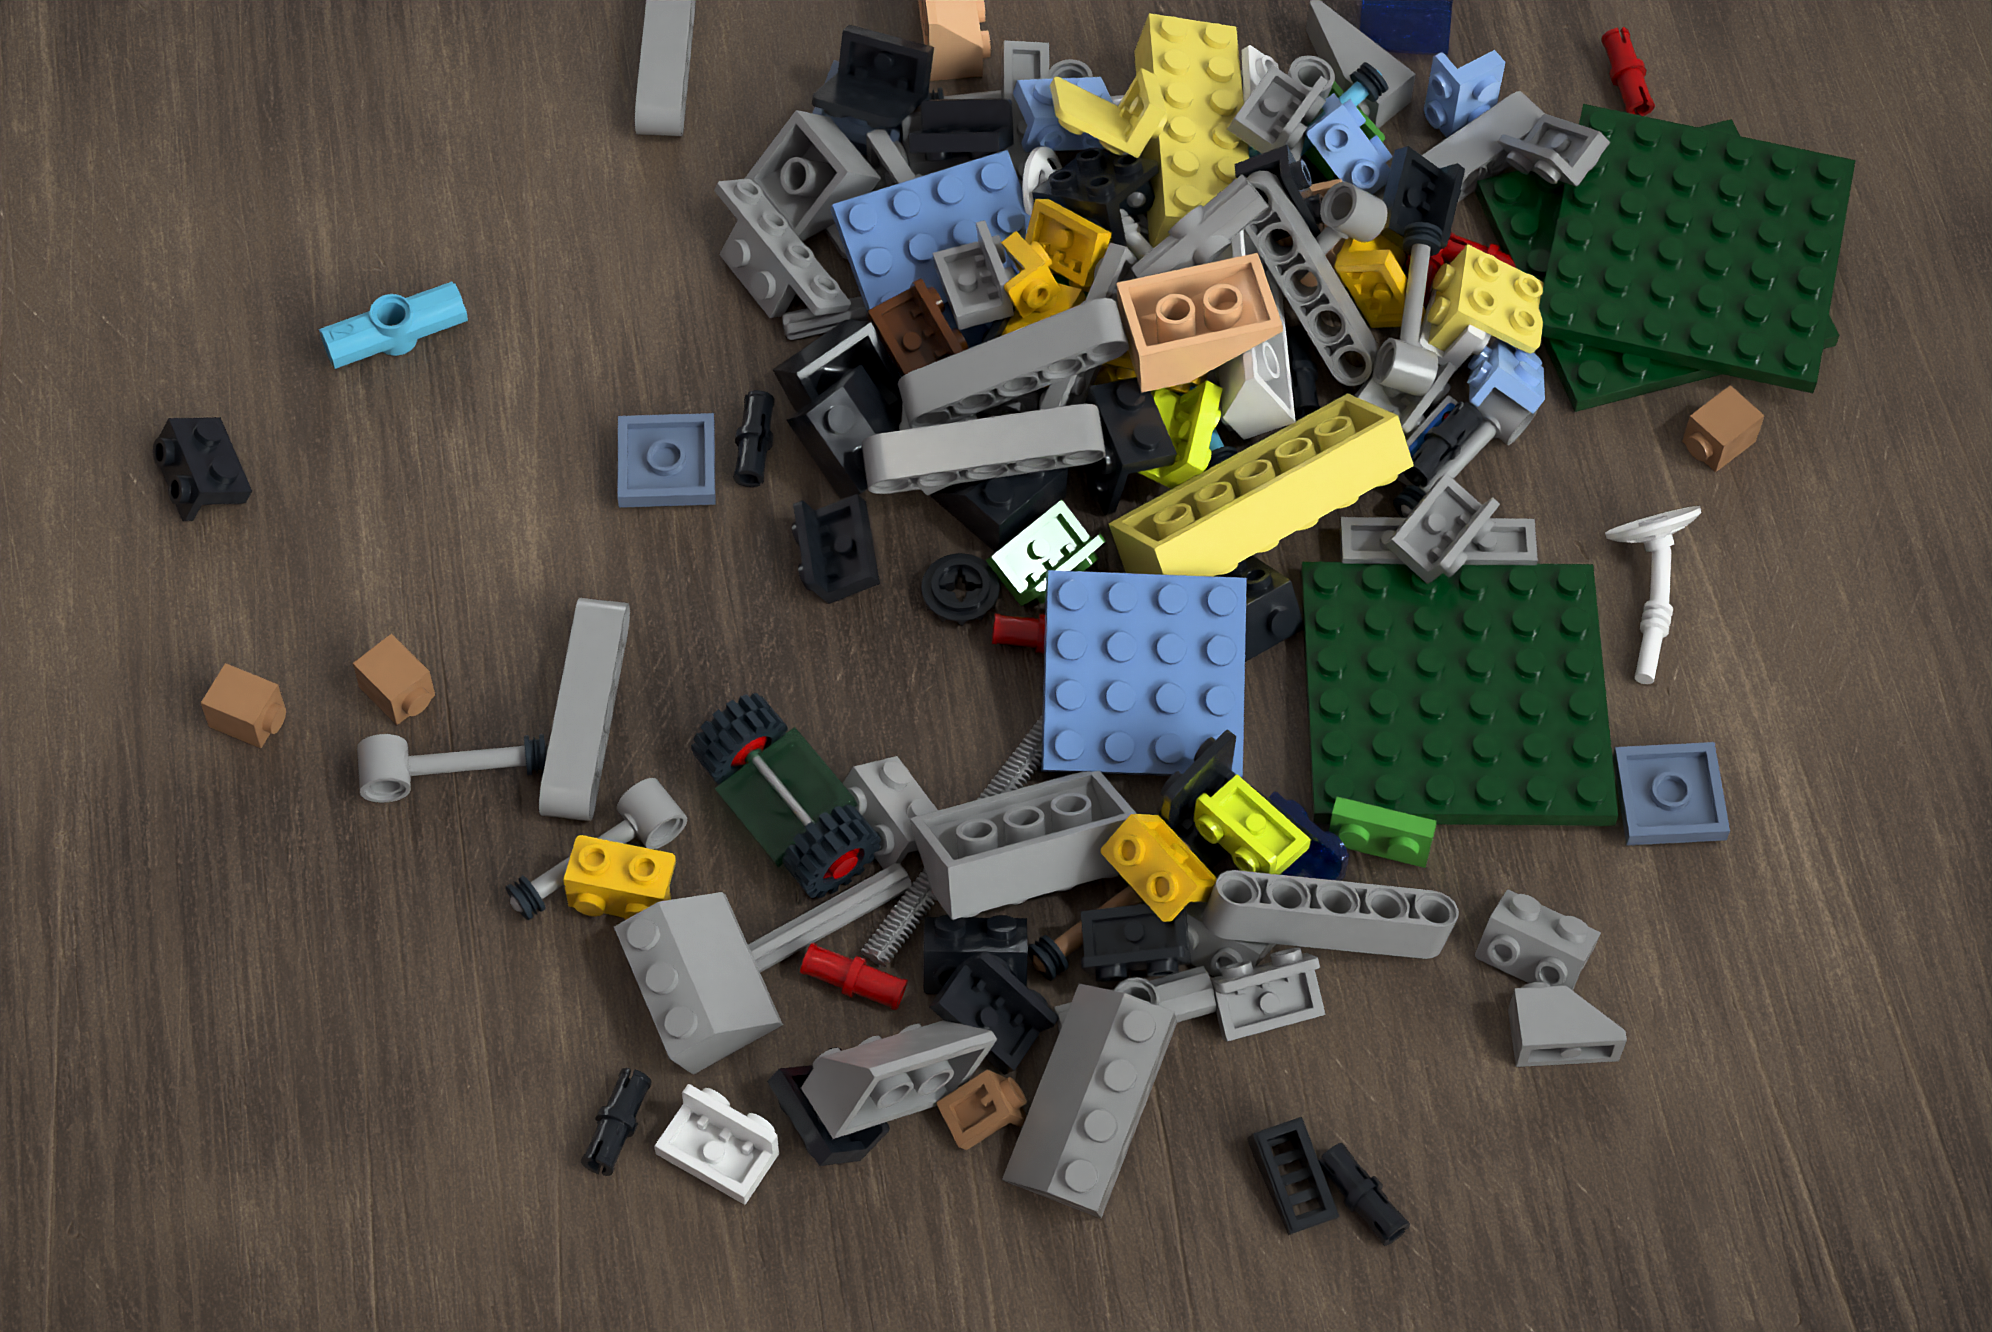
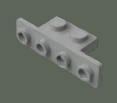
(772, 257)

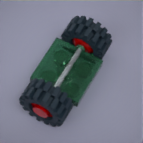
(785, 795)

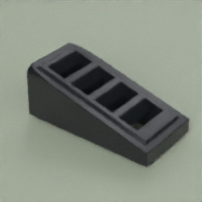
(1304, 1152)

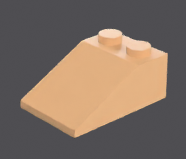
(1195, 319)

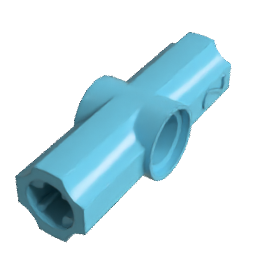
(414, 316)

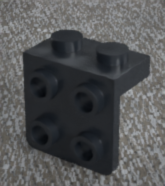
(877, 78)
(1096, 185)
(1132, 439)
(1270, 606)
(1206, 775)

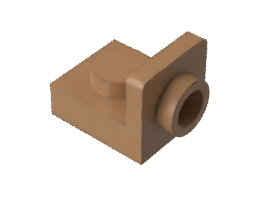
(982, 1108)

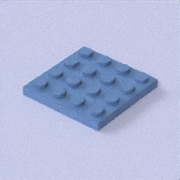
(899, 227)
(1140, 670)

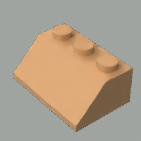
(956, 37)

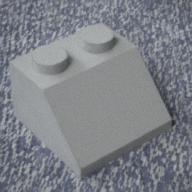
(809, 171)

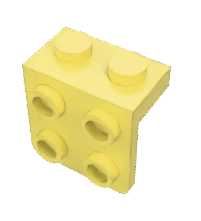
(1119, 127)
(1487, 296)

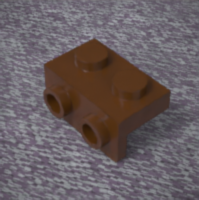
(915, 328)

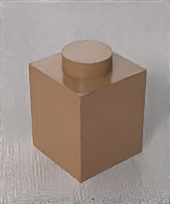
(1722, 428)
(394, 679)
(244, 706)

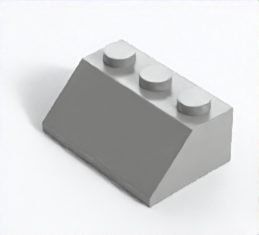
(698, 978)
(894, 1074)

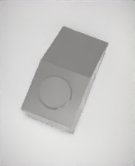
(1560, 1028)

